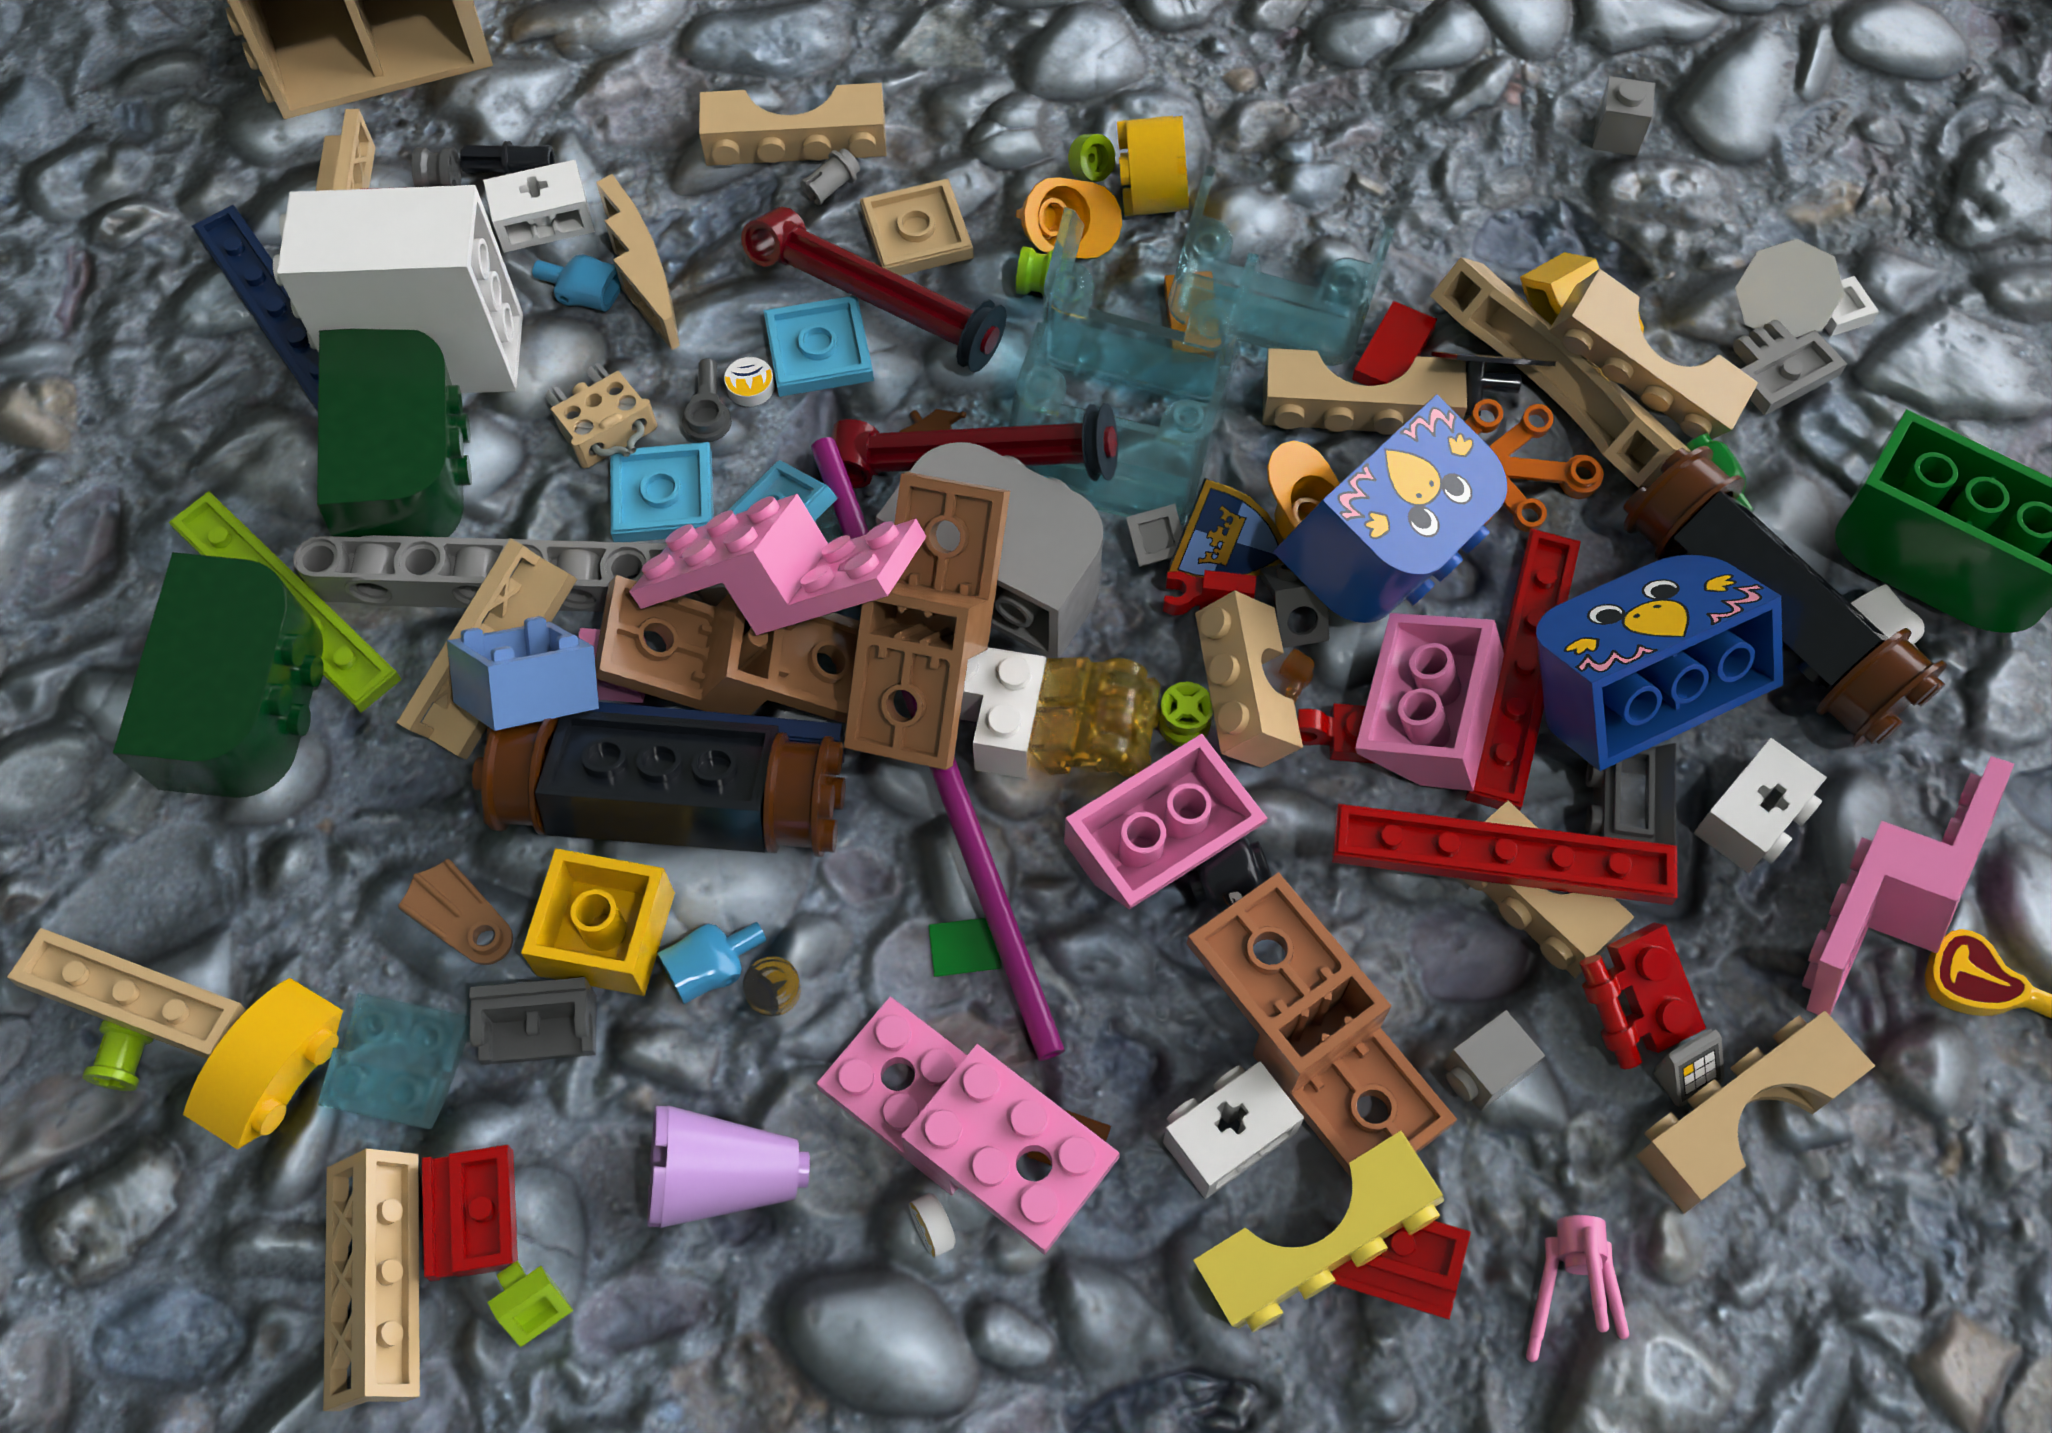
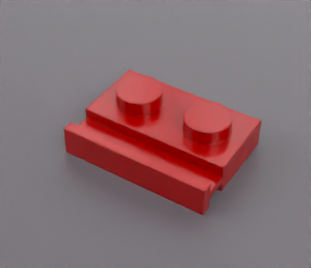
(469, 1213)
(1414, 1270)

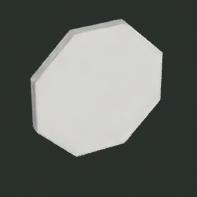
(1792, 286)

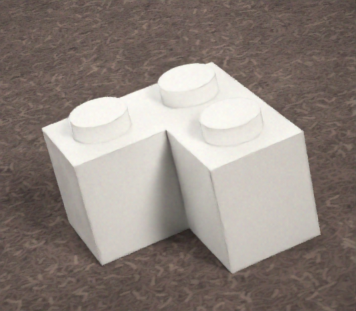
(1003, 700)

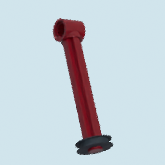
(784, 239)
(1091, 442)

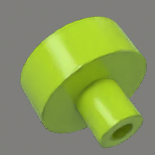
(1091, 157)

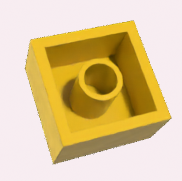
(599, 921)

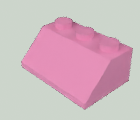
(1432, 698)
(1161, 823)

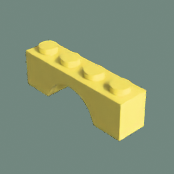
(1387, 1193)

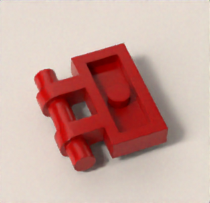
(1655, 989)

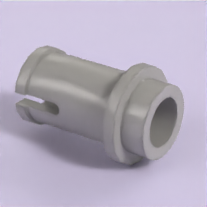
(830, 176)

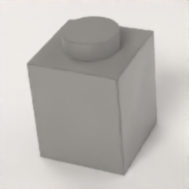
(1623, 116)
(1492, 1061)

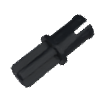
(504, 158)

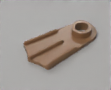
(456, 913)

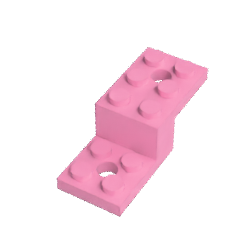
(779, 563)
(1904, 886)
(969, 1123)

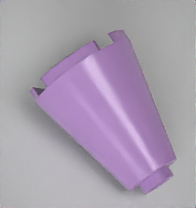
(717, 1167)

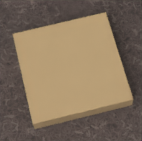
(917, 228)

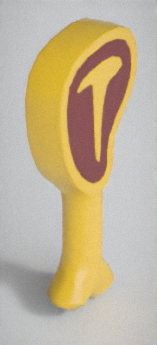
(1975, 981)

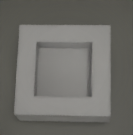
(1155, 534)

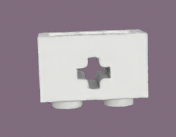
(538, 206)
(1773, 781)
(1218, 1157)

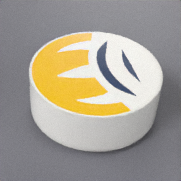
(749, 381)
(932, 1224)

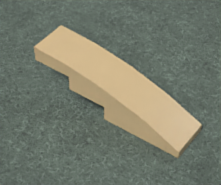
(638, 260)

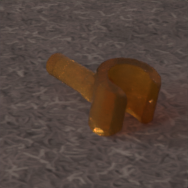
(1299, 670)

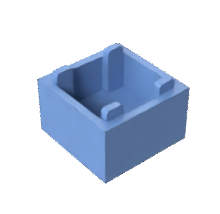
(522, 674)

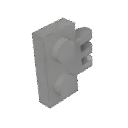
(1785, 365)

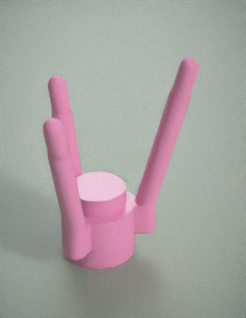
(1585, 1250)

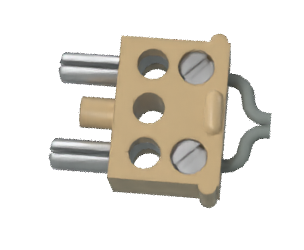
(602, 416)

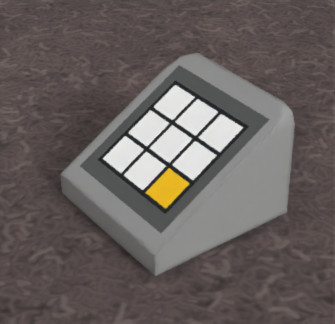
(1691, 1067)

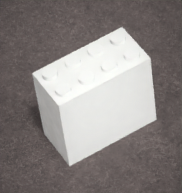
(405, 264)

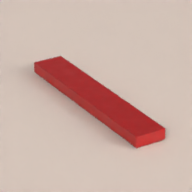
(1518, 701)
(1505, 854)

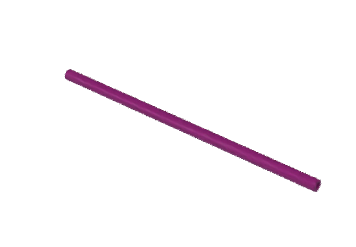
(961, 815)

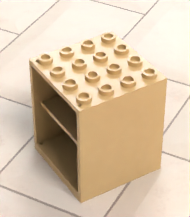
(354, 49)

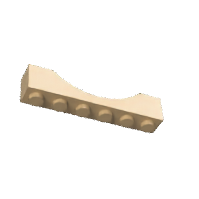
(1604, 411)

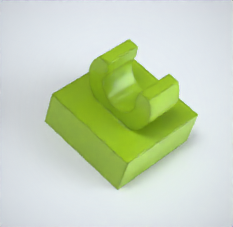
(528, 1303)

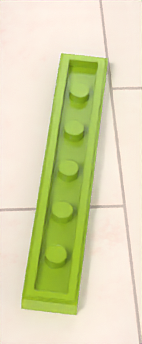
(347, 659)

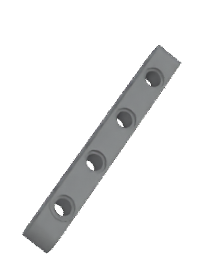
(390, 569)

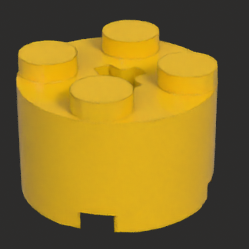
(1153, 165)

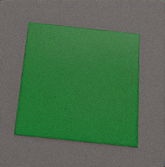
(963, 947)

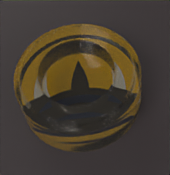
(772, 986)

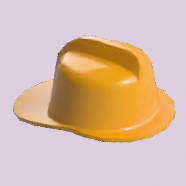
(1092, 203)
(1298, 482)

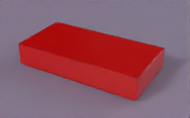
(1394, 345)

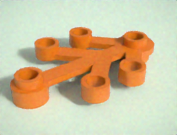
(1533, 469)

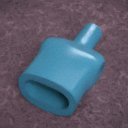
(581, 282)
(708, 959)

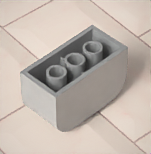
(1048, 549)

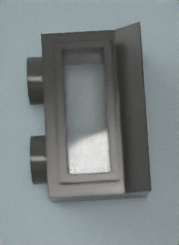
(1635, 797)

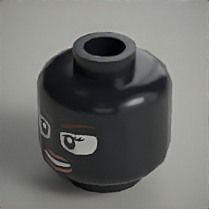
(1230, 874)

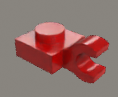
(1204, 591)
(1337, 731)

